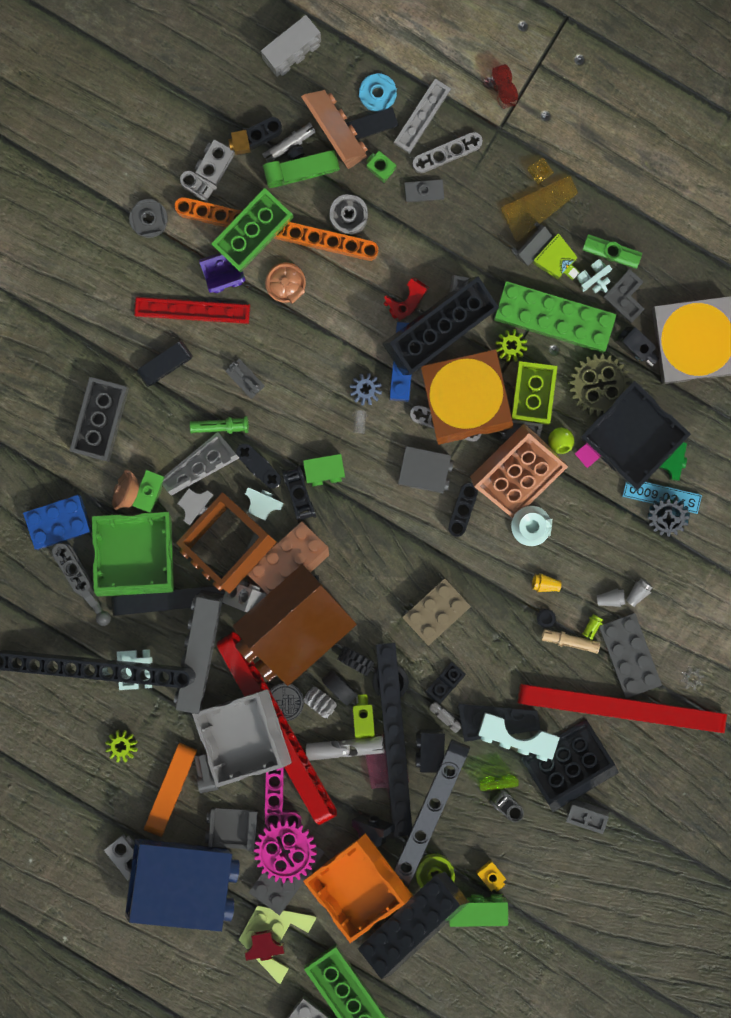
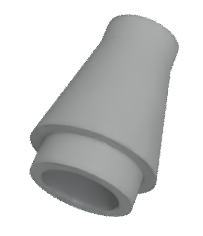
(639, 591)
(612, 598)

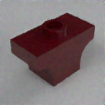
(264, 946)

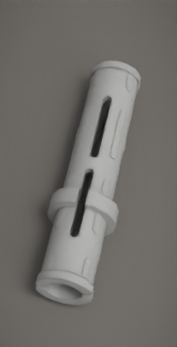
(294, 139)

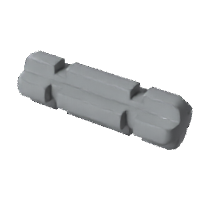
(445, 717)

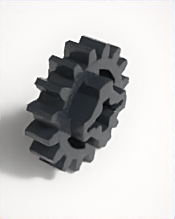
(659, 519)

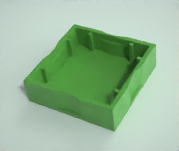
(132, 554)

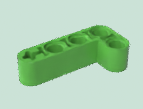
(300, 169)

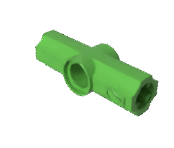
(624, 255)

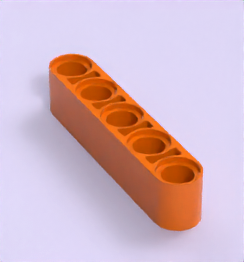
(170, 789)

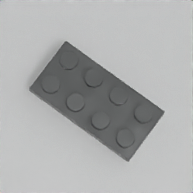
(630, 655)
(278, 894)

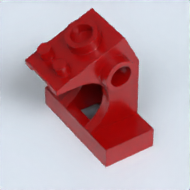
(417, 292)

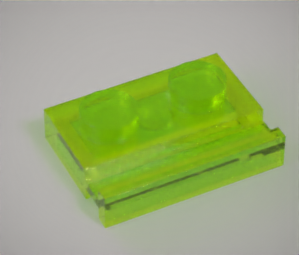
(506, 781)

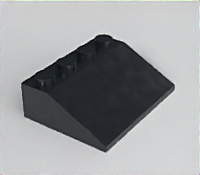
(575, 769)

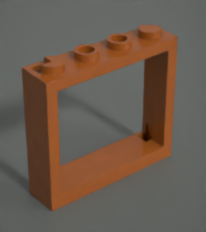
(245, 563)

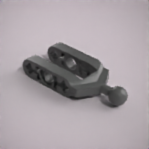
(102, 617)

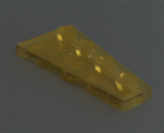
(537, 207)

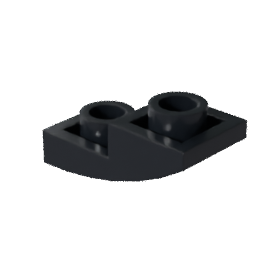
(445, 683)

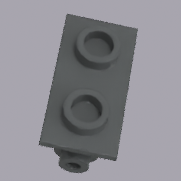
(245, 378)

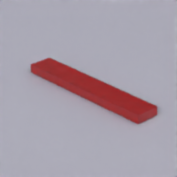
(192, 310)

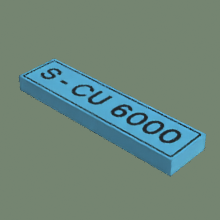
(649, 492)

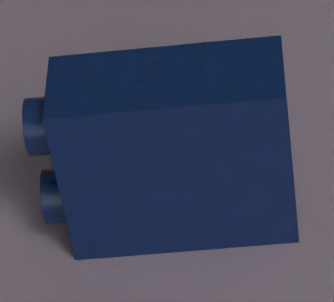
(180, 885)

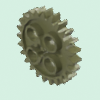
(596, 368)

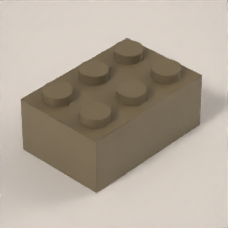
(436, 612)

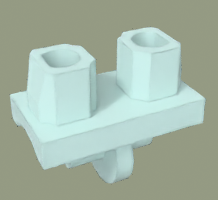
(600, 270)

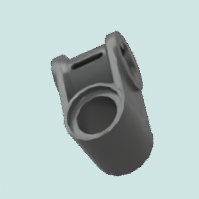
(506, 805)

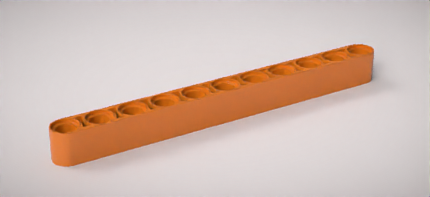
(284, 235)

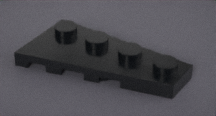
(515, 720)

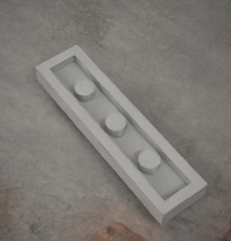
(422, 116)

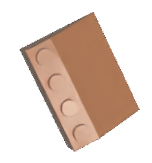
(335, 128)
(518, 471)

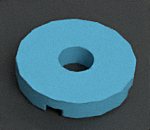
(380, 81)

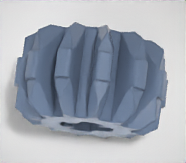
(372, 391)

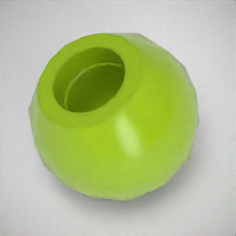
(561, 440)

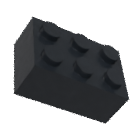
(431, 750)

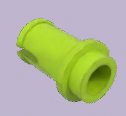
(592, 626)

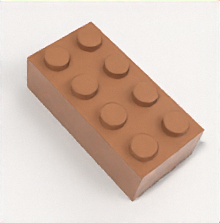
(296, 548)

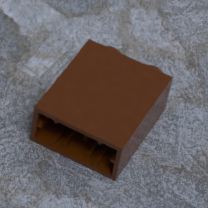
(292, 627)

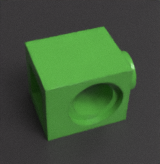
(382, 174)

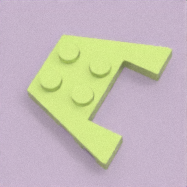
(266, 919)

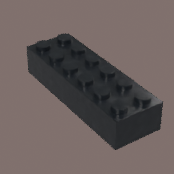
(440, 326)
(413, 925)

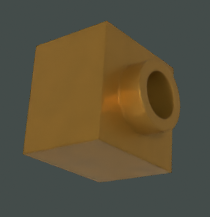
(239, 142)

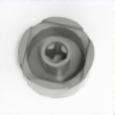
(349, 204)

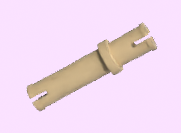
(571, 641)

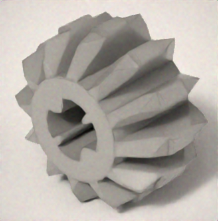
(320, 702)

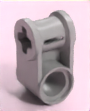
(198, 187)

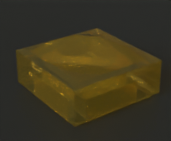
(540, 170)

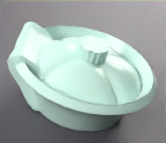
(531, 525)

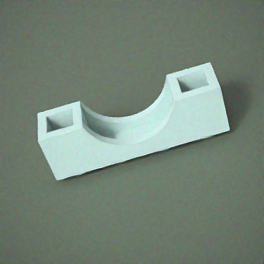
(541, 744)

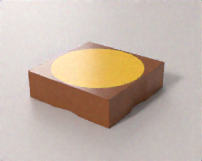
(467, 397)

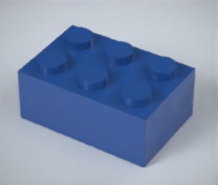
(57, 522)

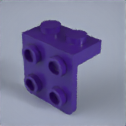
(220, 273)

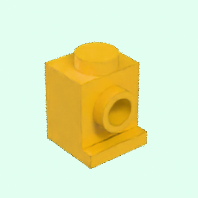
(488, 870)

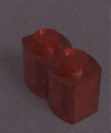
(506, 90)

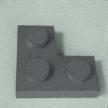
(620, 296)

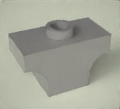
(194, 504)

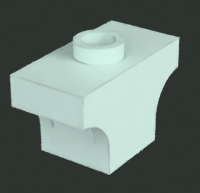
(262, 503)

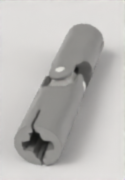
(338, 749)

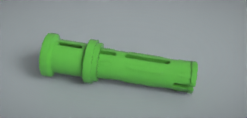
(229, 425)

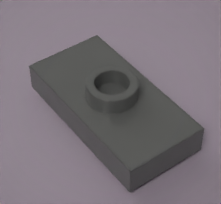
(424, 191)

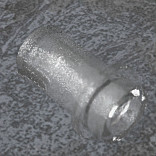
(359, 421)

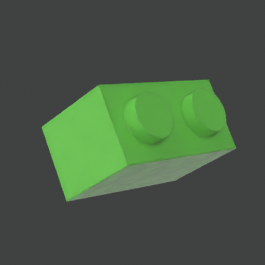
(324, 469)

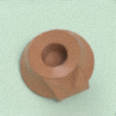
(285, 282)
(125, 491)

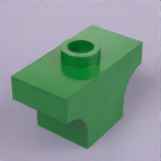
(675, 463)

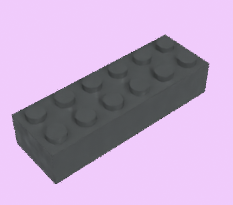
(199, 649)

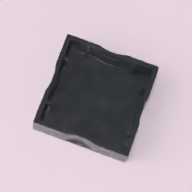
(635, 436)

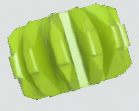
(511, 338)
(126, 751)

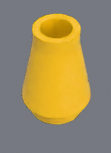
(544, 583)

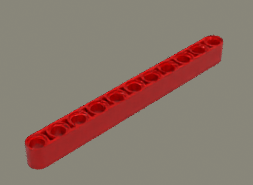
(622, 708)
(300, 770)

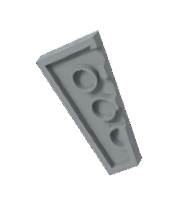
(202, 462)

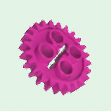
(300, 844)

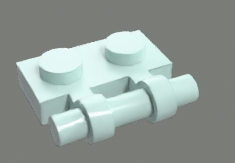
(131, 656)

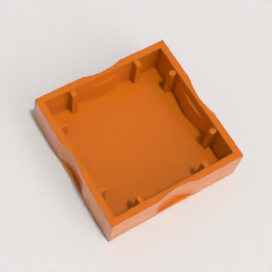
(358, 888)

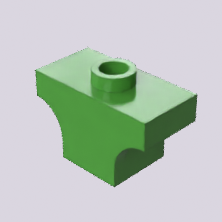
(149, 491)

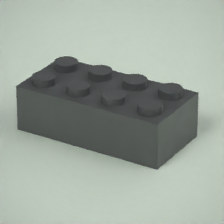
(99, 419)

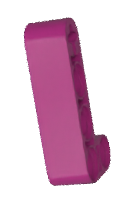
(277, 809)

